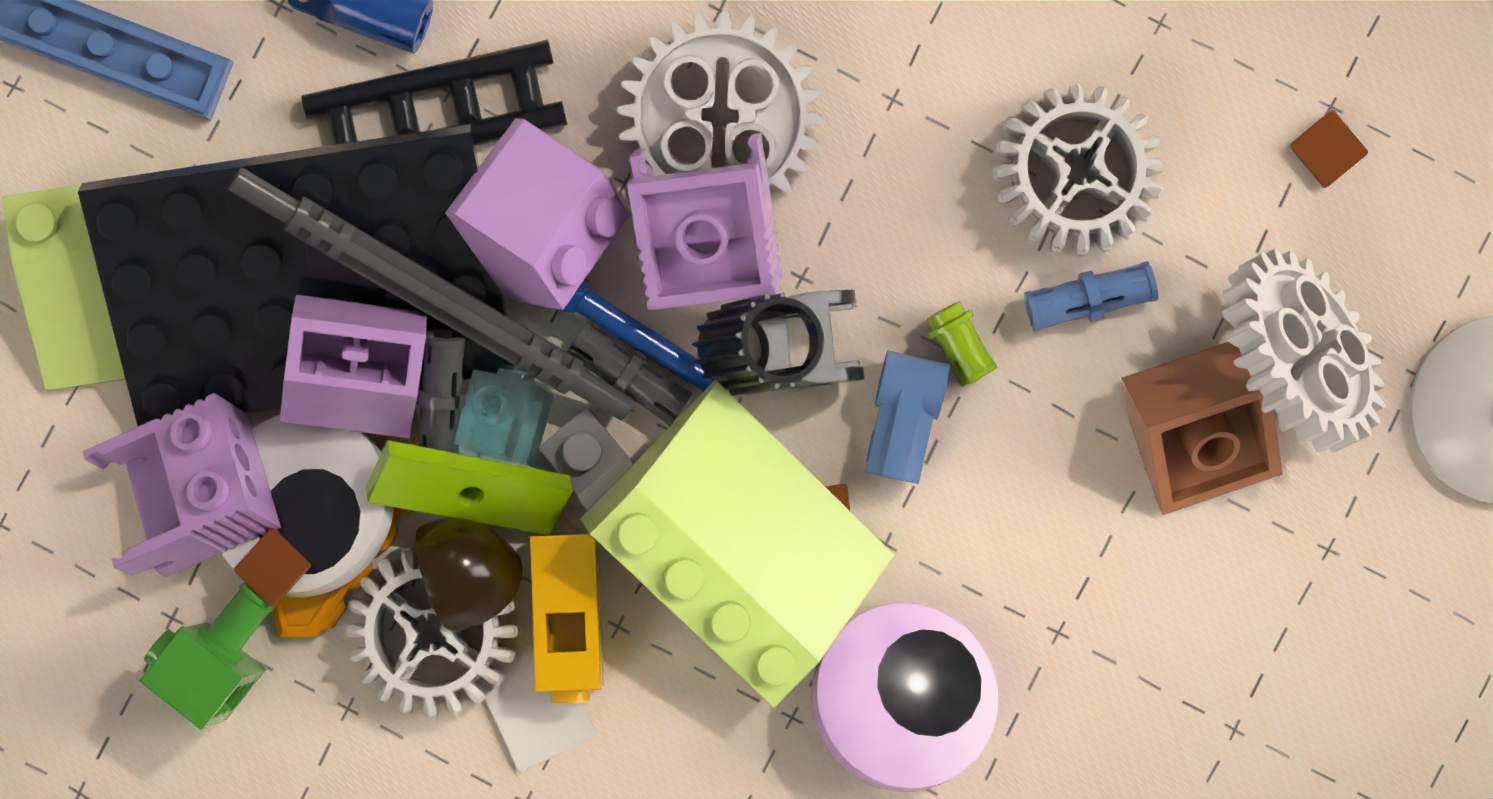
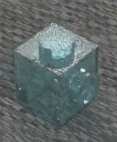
(504, 416)

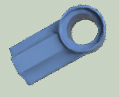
(908, 401)

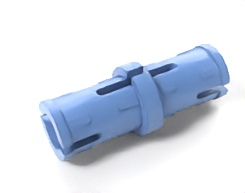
(1091, 296)

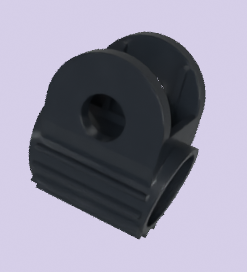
(726, 353)

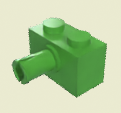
(203, 665)

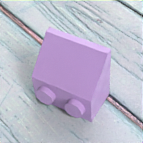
(537, 216)

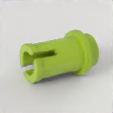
(961, 343)

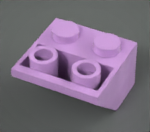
(353, 366)

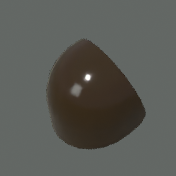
(466, 571)

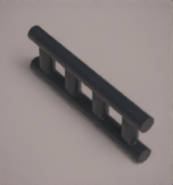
(460, 79)

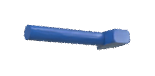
(636, 335)

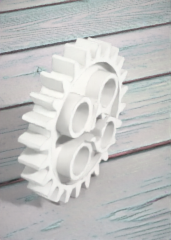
(662, 111)
(1303, 350)

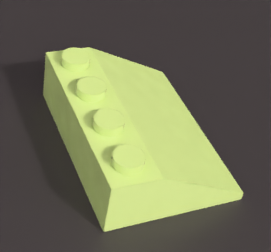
(61, 288)
(740, 543)

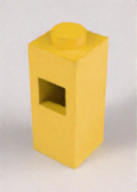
(566, 616)

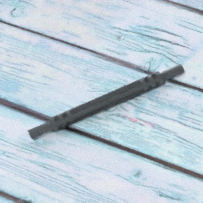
(430, 293)

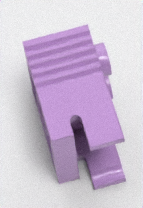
(705, 232)
(193, 485)

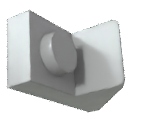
(588, 455)

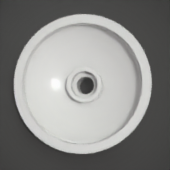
(1455, 409)

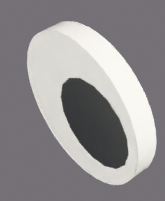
(321, 501)

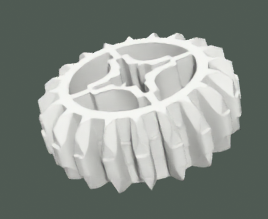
(1103, 184)
(457, 649)

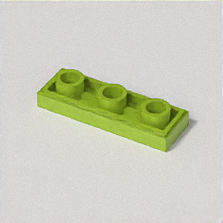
(468, 488)

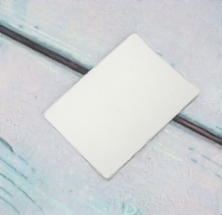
(527, 719)

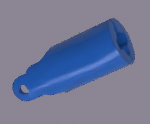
(387, 21)

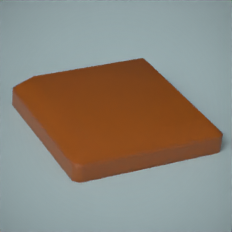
(1328, 149)
(272, 567)

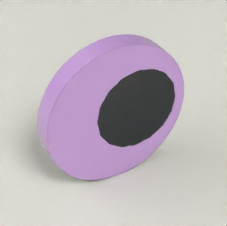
(905, 697)

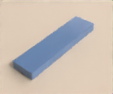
(118, 52)

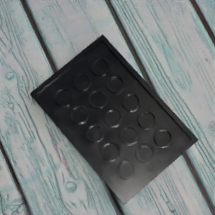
(211, 282)

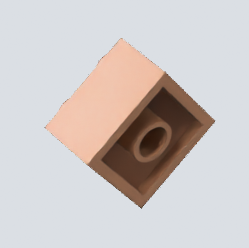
(1201, 428)

